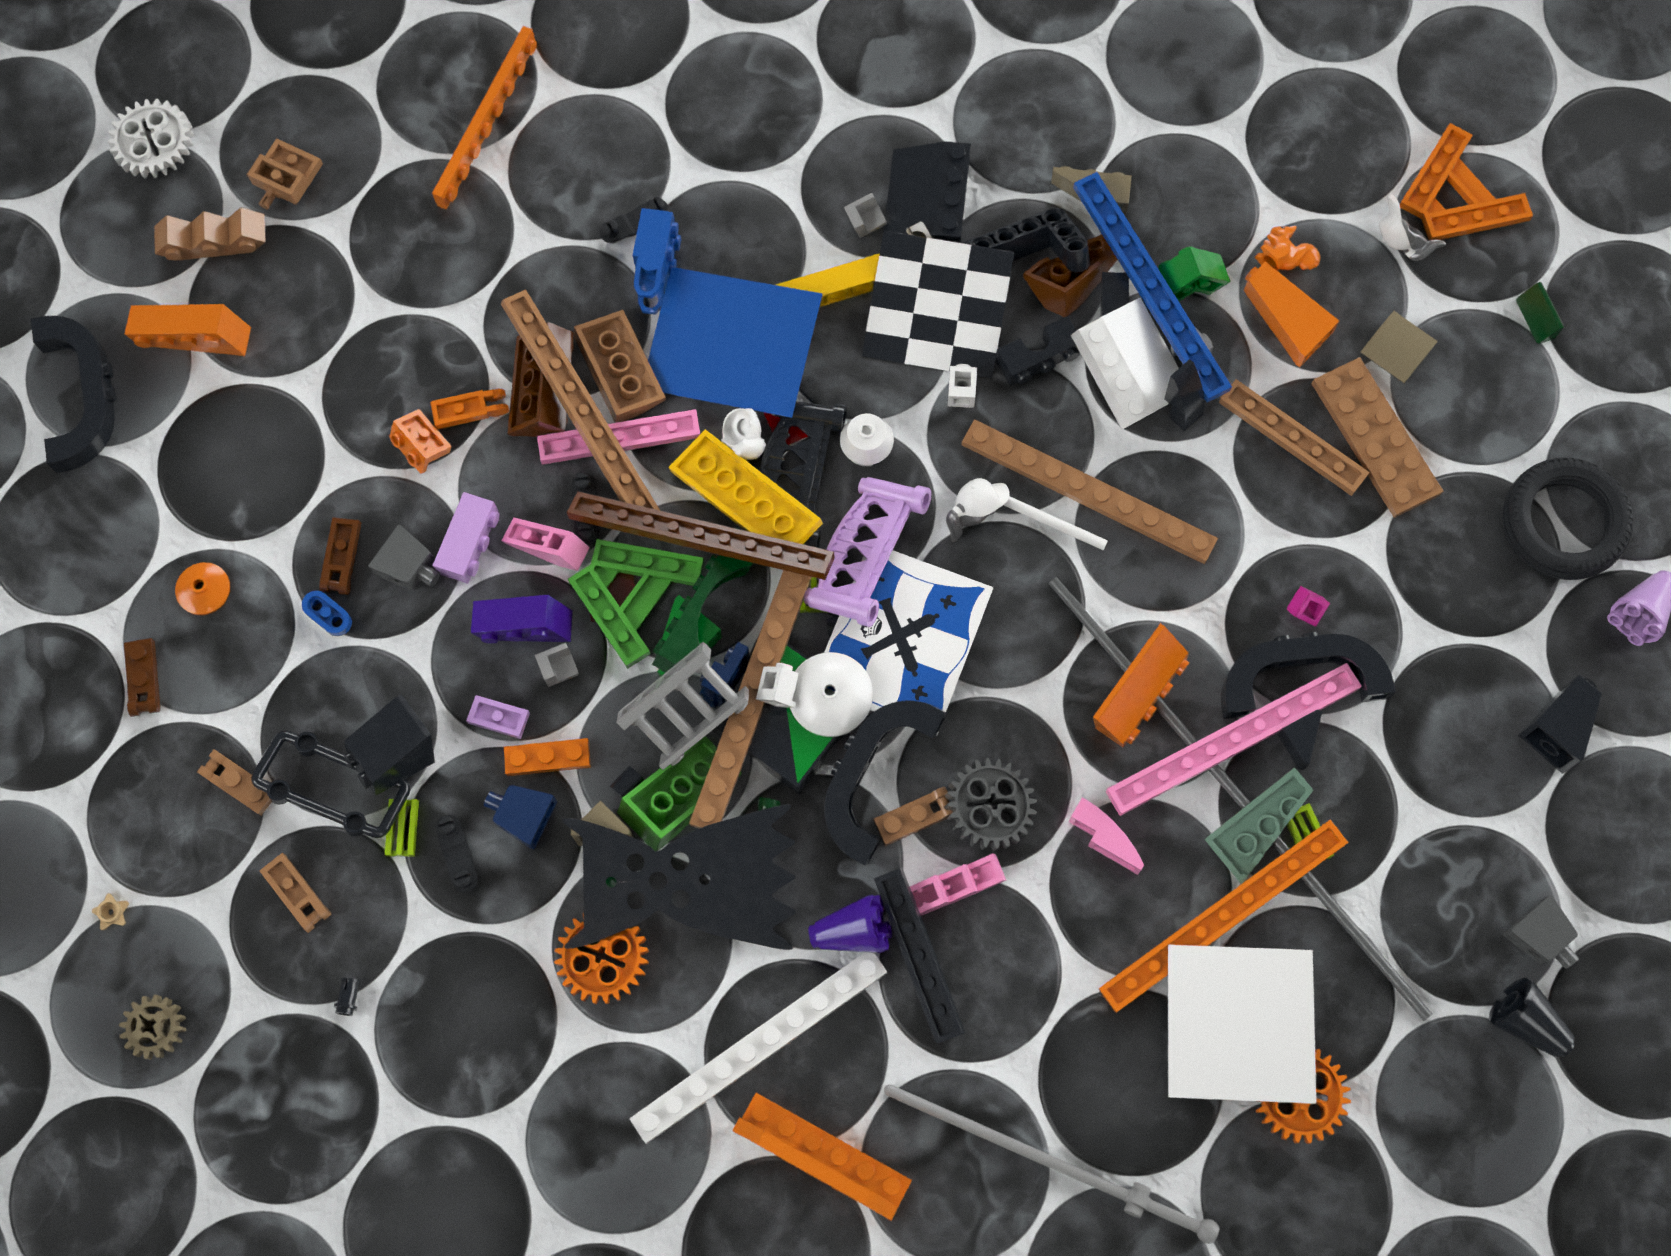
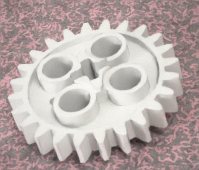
(128, 146)

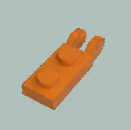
(467, 408)

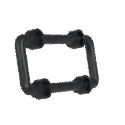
(280, 791)

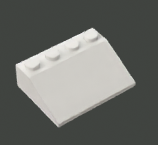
(1127, 361)

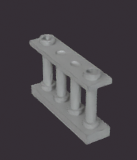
(677, 680)

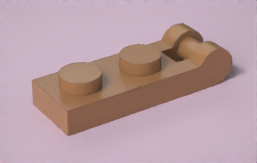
(235, 782)
(912, 817)
(294, 891)

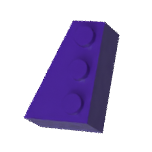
(522, 619)

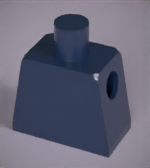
(522, 812)

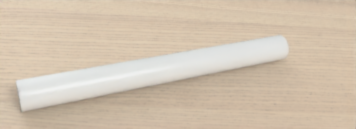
(1056, 523)

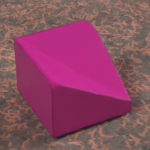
(1308, 606)

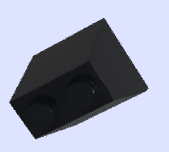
(1565, 724)
(389, 747)

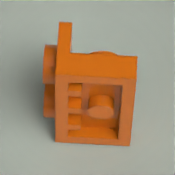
(418, 440)

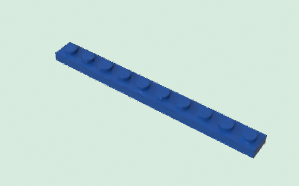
(1150, 284)

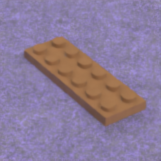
(1377, 437)

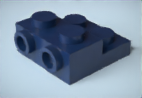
(732, 672)

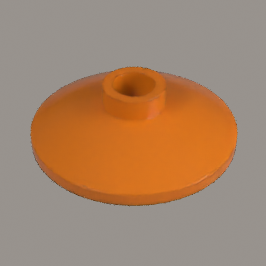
(210, 596)

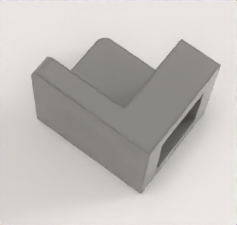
(865, 215)
(557, 664)

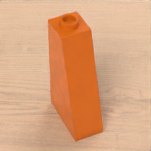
(1289, 312)

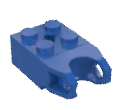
(654, 255)

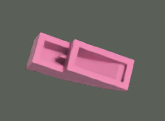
(1107, 836)

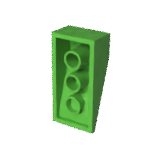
(667, 798)

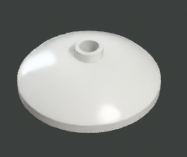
(834, 713)

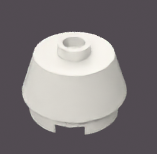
(866, 440)

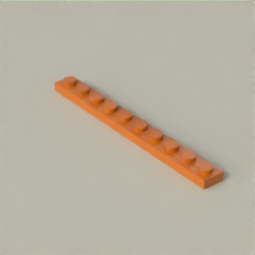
(1226, 913)

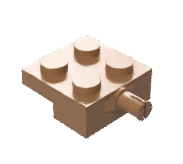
(283, 173)

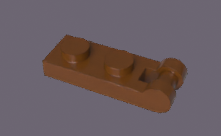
(340, 555)
(141, 677)

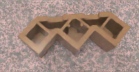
(210, 235)

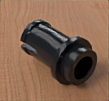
(347, 997)

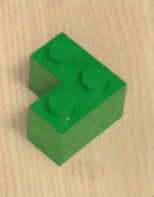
(1194, 272)

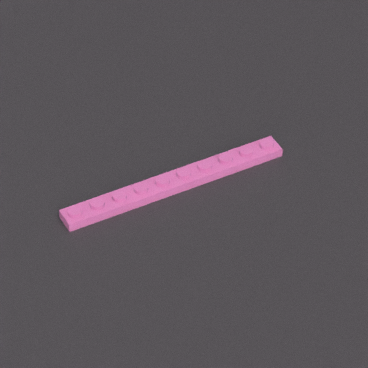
(1232, 739)

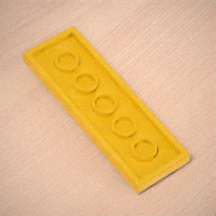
(743, 491)

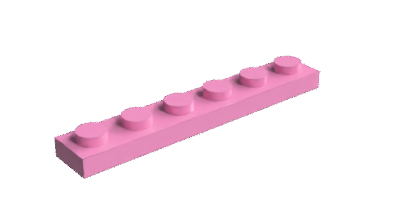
(630, 435)

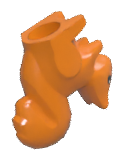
(1283, 254)

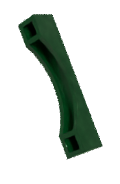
(684, 631)

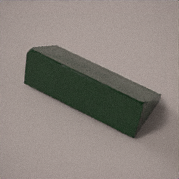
(1540, 313)

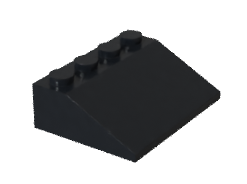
(929, 188)

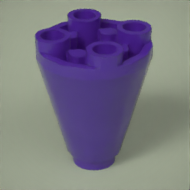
(853, 928)

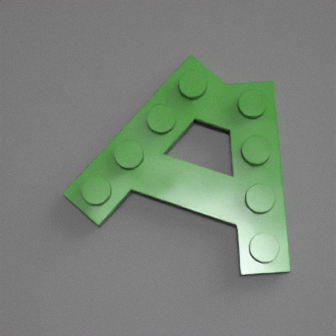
(657, 572)

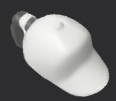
(1402, 236)
(974, 504)

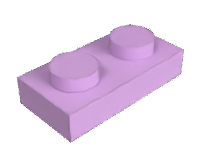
(498, 717)

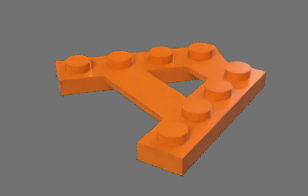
(1482, 210)

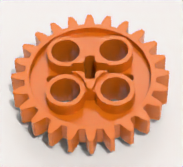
(590, 980)
(1298, 1120)

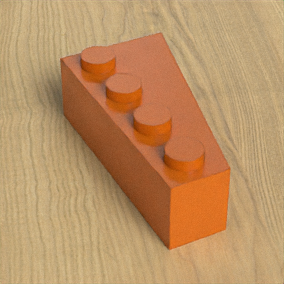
(188, 327)

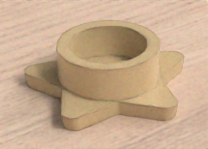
(105, 906)

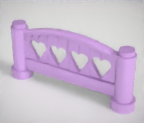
(854, 599)

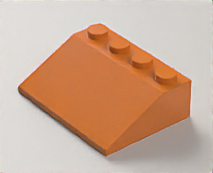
(1141, 687)

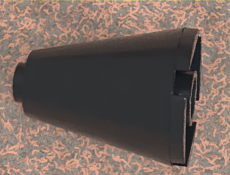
(1532, 1019)

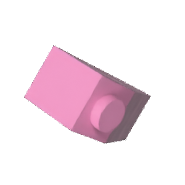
(547, 543)

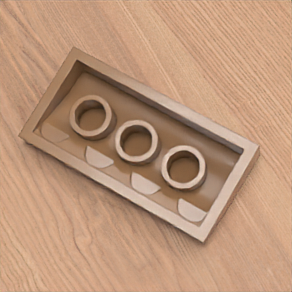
(618, 366)

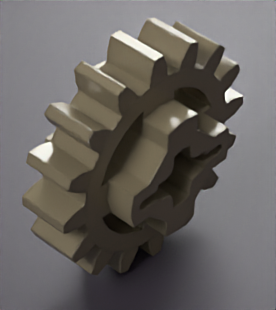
(142, 1034)

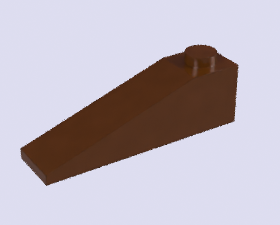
(1067, 290)

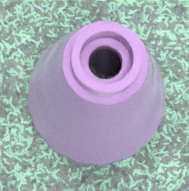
(1644, 610)

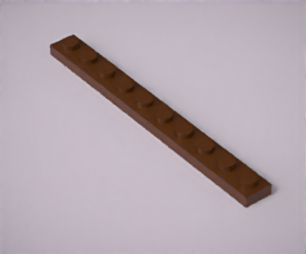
(701, 535)

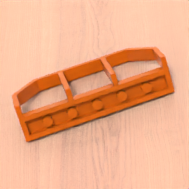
(823, 1156)

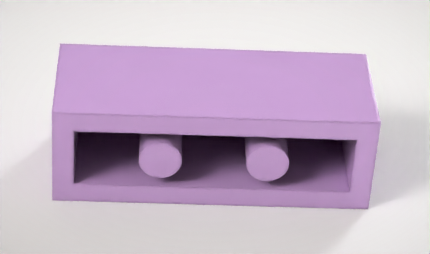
(466, 538)

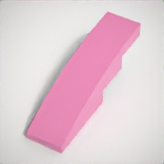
(957, 884)

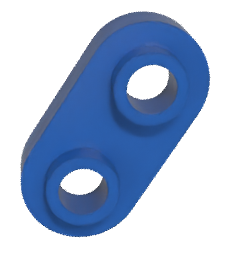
(327, 614)

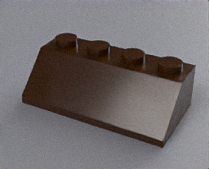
(533, 402)

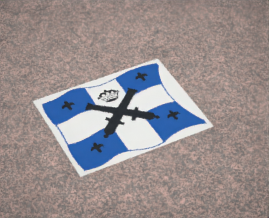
(919, 632)

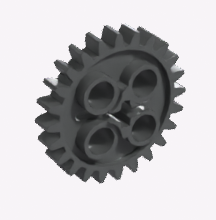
(994, 829)

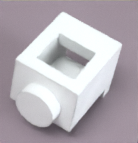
(962, 396)
(778, 685)

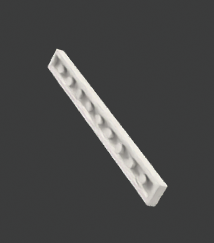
(757, 1046)

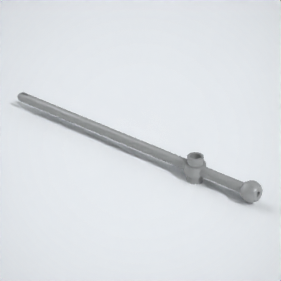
(1136, 1200)

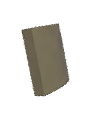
(1398, 347)

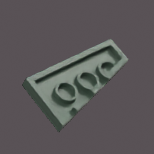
(1255, 827)

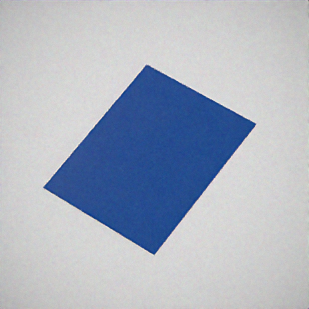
(733, 341)

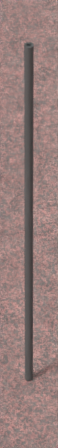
(1237, 795)

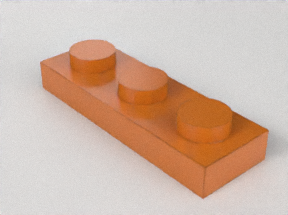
(547, 757)

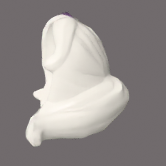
(743, 433)

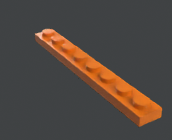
(481, 124)

